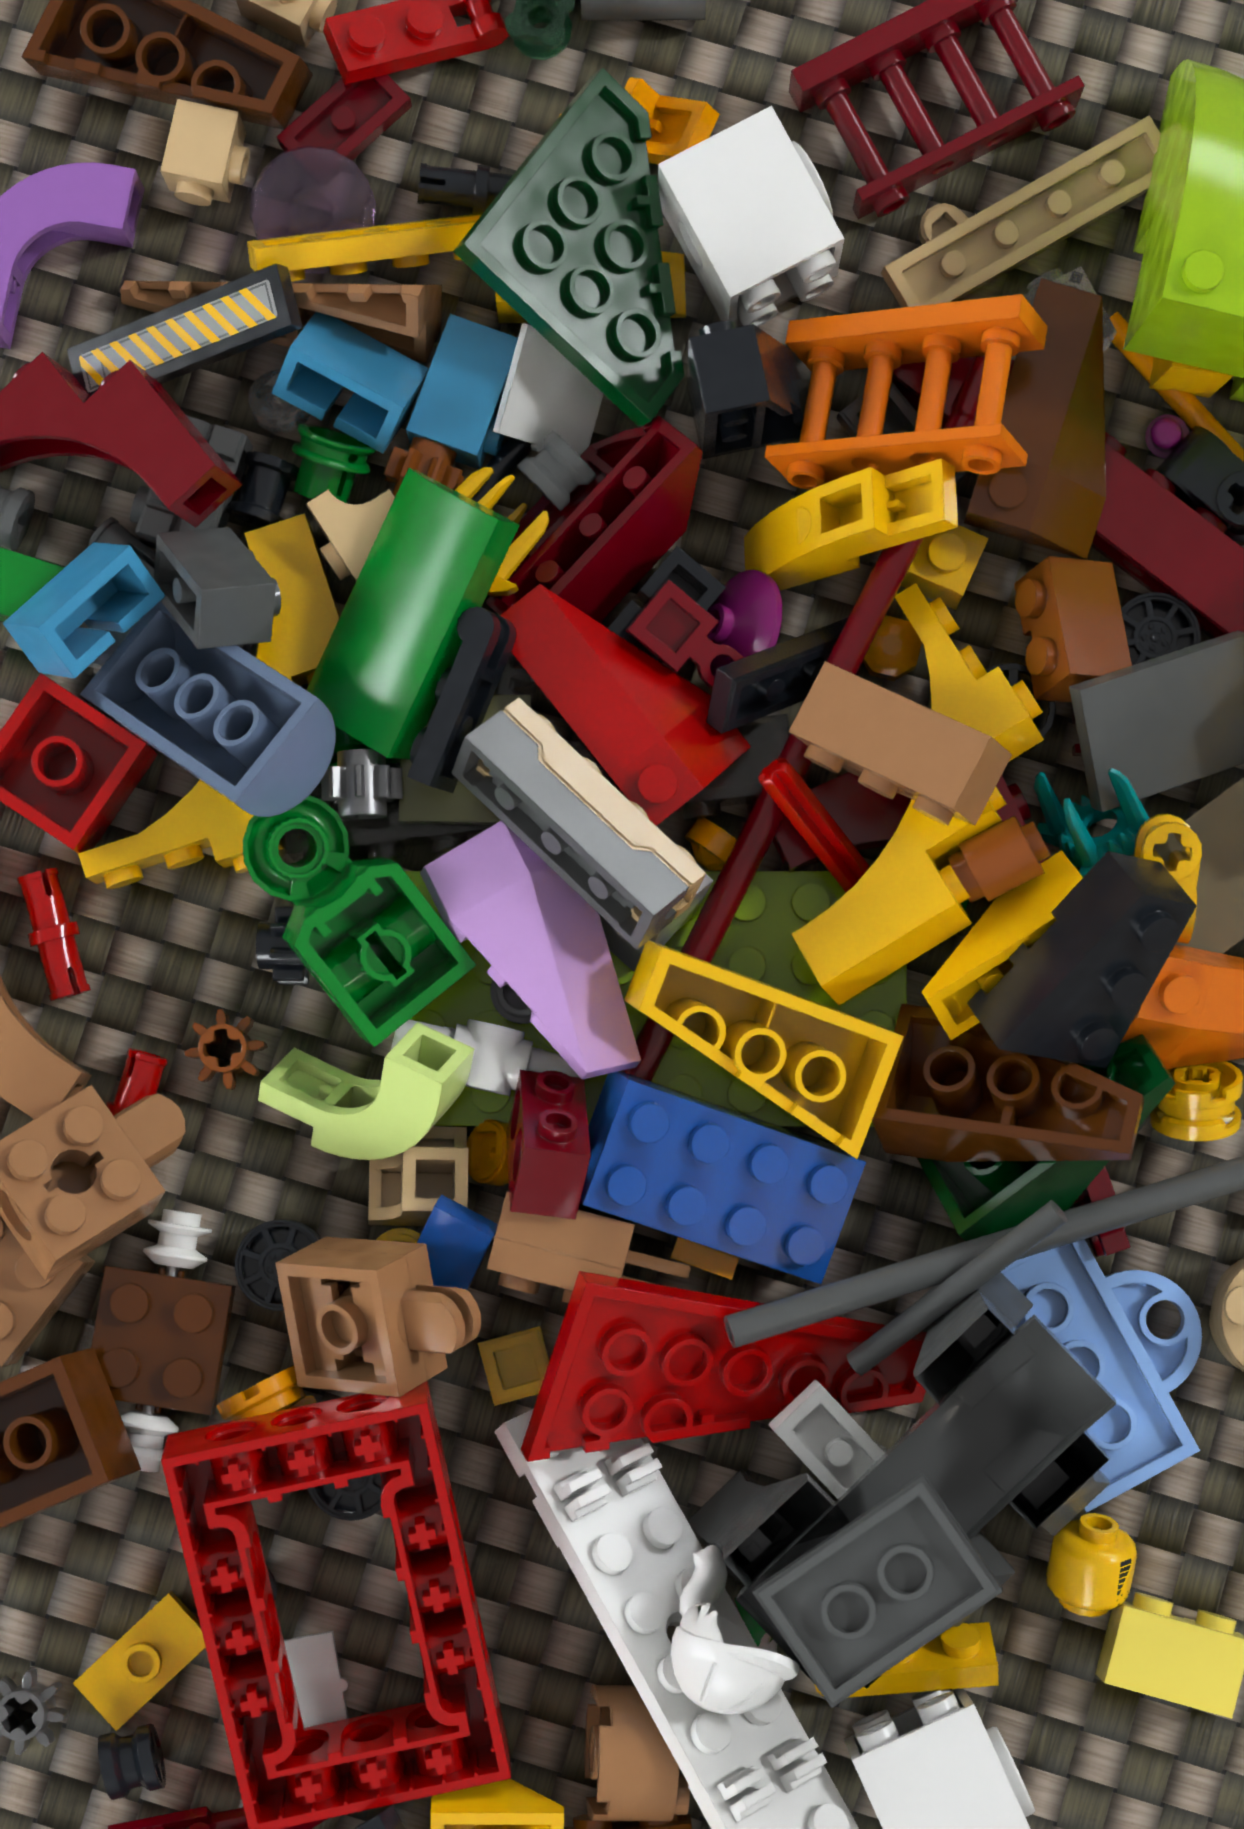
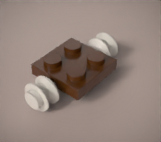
(163, 1335)

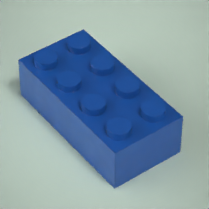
(718, 1176)

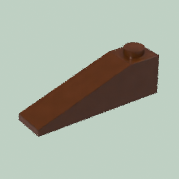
(1059, 420)
(996, 1104)

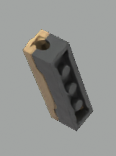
(578, 822)

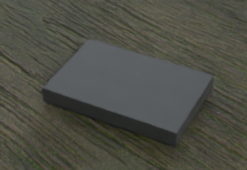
(1163, 719)
(877, 1590)

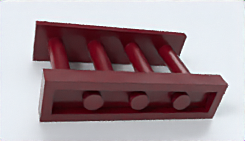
(883, 55)

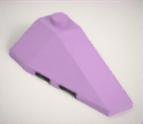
(538, 943)

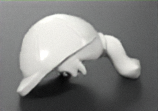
(716, 1657)

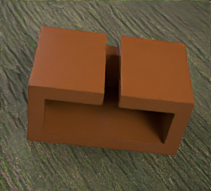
(1073, 623)

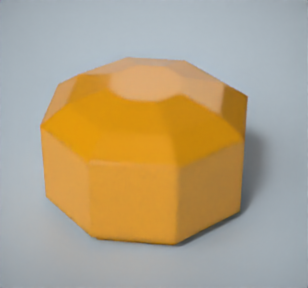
(893, 649)

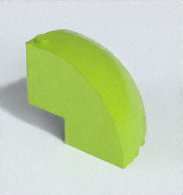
(1193, 229)

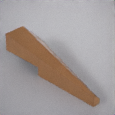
(394, 314)

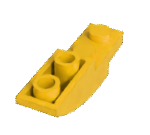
(851, 517)

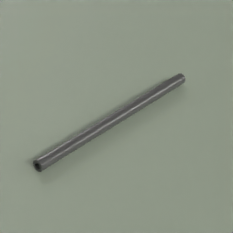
(935, 1267)

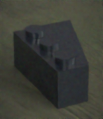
(744, 389)
(1091, 967)

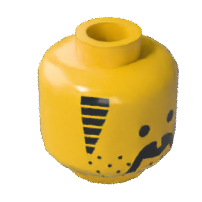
(1091, 1565)

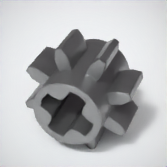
(362, 784)
(46, 1713)

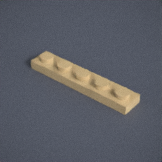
(1027, 220)

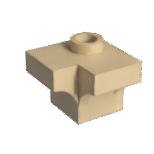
(349, 529)
(411, 1183)

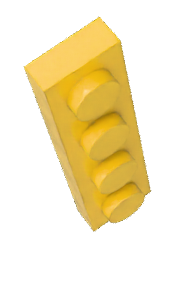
(351, 249)

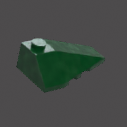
(1004, 1193)

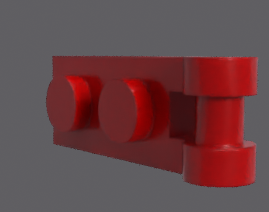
(409, 35)

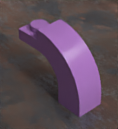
(58, 208)

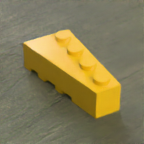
(786, 1047)

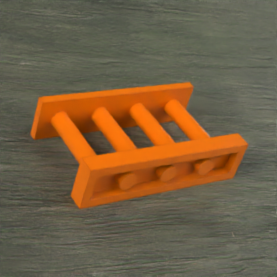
(884, 342)

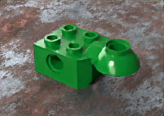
(355, 922)

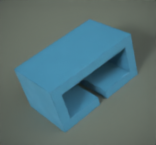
(338, 356)
(464, 390)
(100, 587)

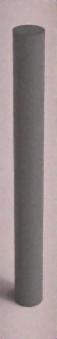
(956, 1287)

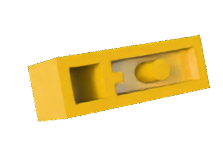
(985, 951)

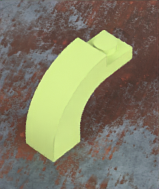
(368, 1116)

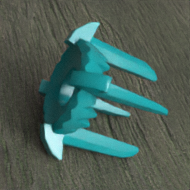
(1068, 825)

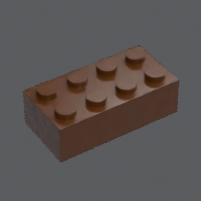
(59, 1436)

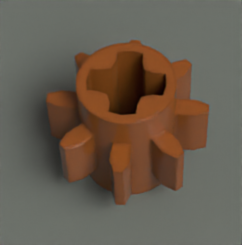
(426, 457)
(239, 1061)

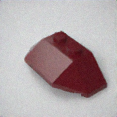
(615, 523)

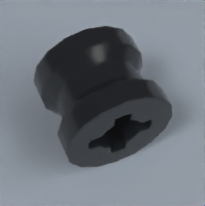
(131, 1761)

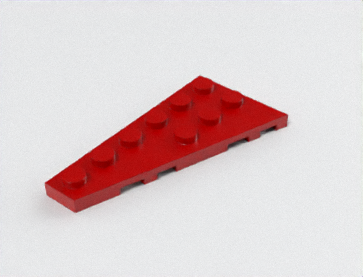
(663, 1369)

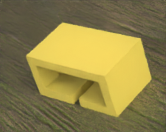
(1173, 1656)

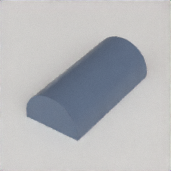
(217, 715)

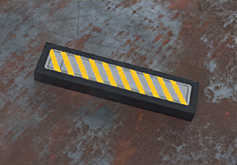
(194, 330)

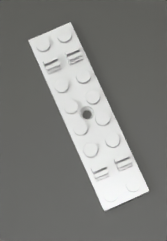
(633, 1562)

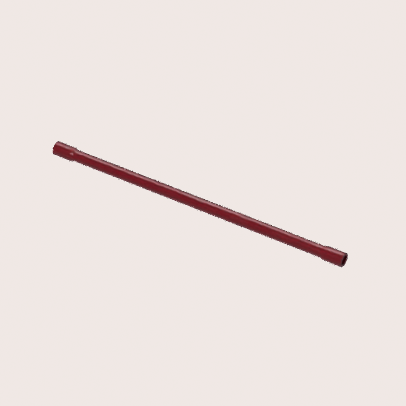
(766, 815)

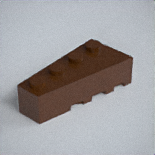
(167, 55)

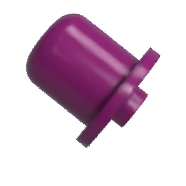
(1165, 434)

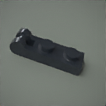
(462, 696)

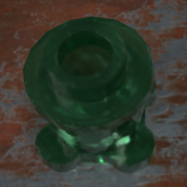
(538, 42)

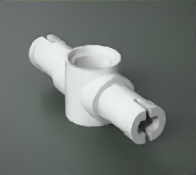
(497, 1054)

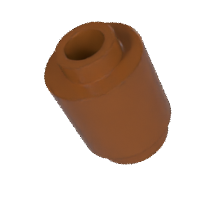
(999, 859)

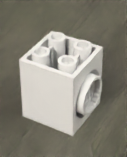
(752, 219)
(938, 1767)

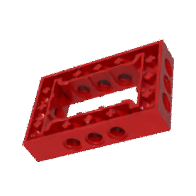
(372, 1759)

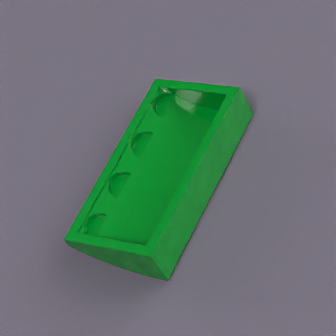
(404, 612)

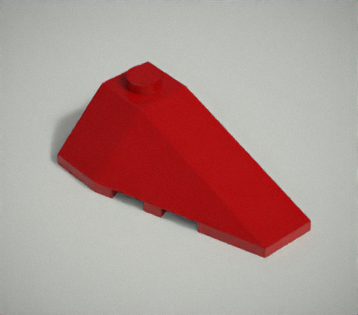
(622, 704)

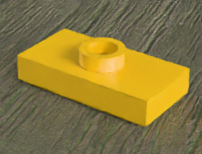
(142, 1661)

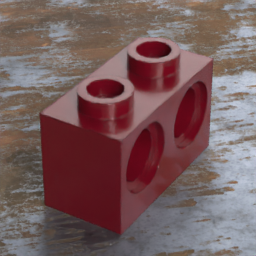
(548, 1144)

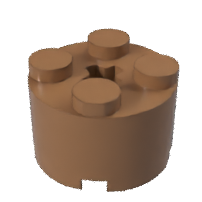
(629, 1760)

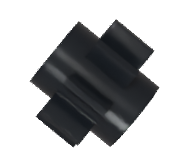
(275, 953)

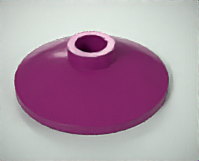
(747, 615)

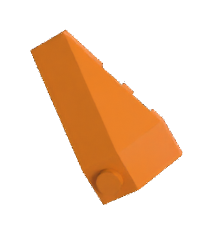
(1194, 1009)

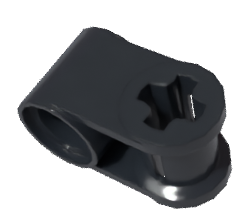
(1208, 478)

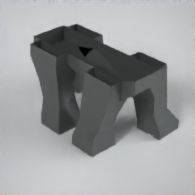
(1000, 1434)

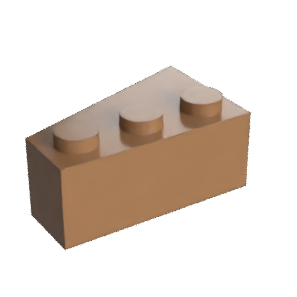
(899, 746)

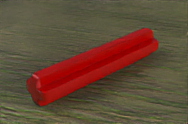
(813, 822)

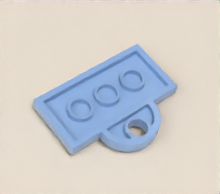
(1107, 1332)

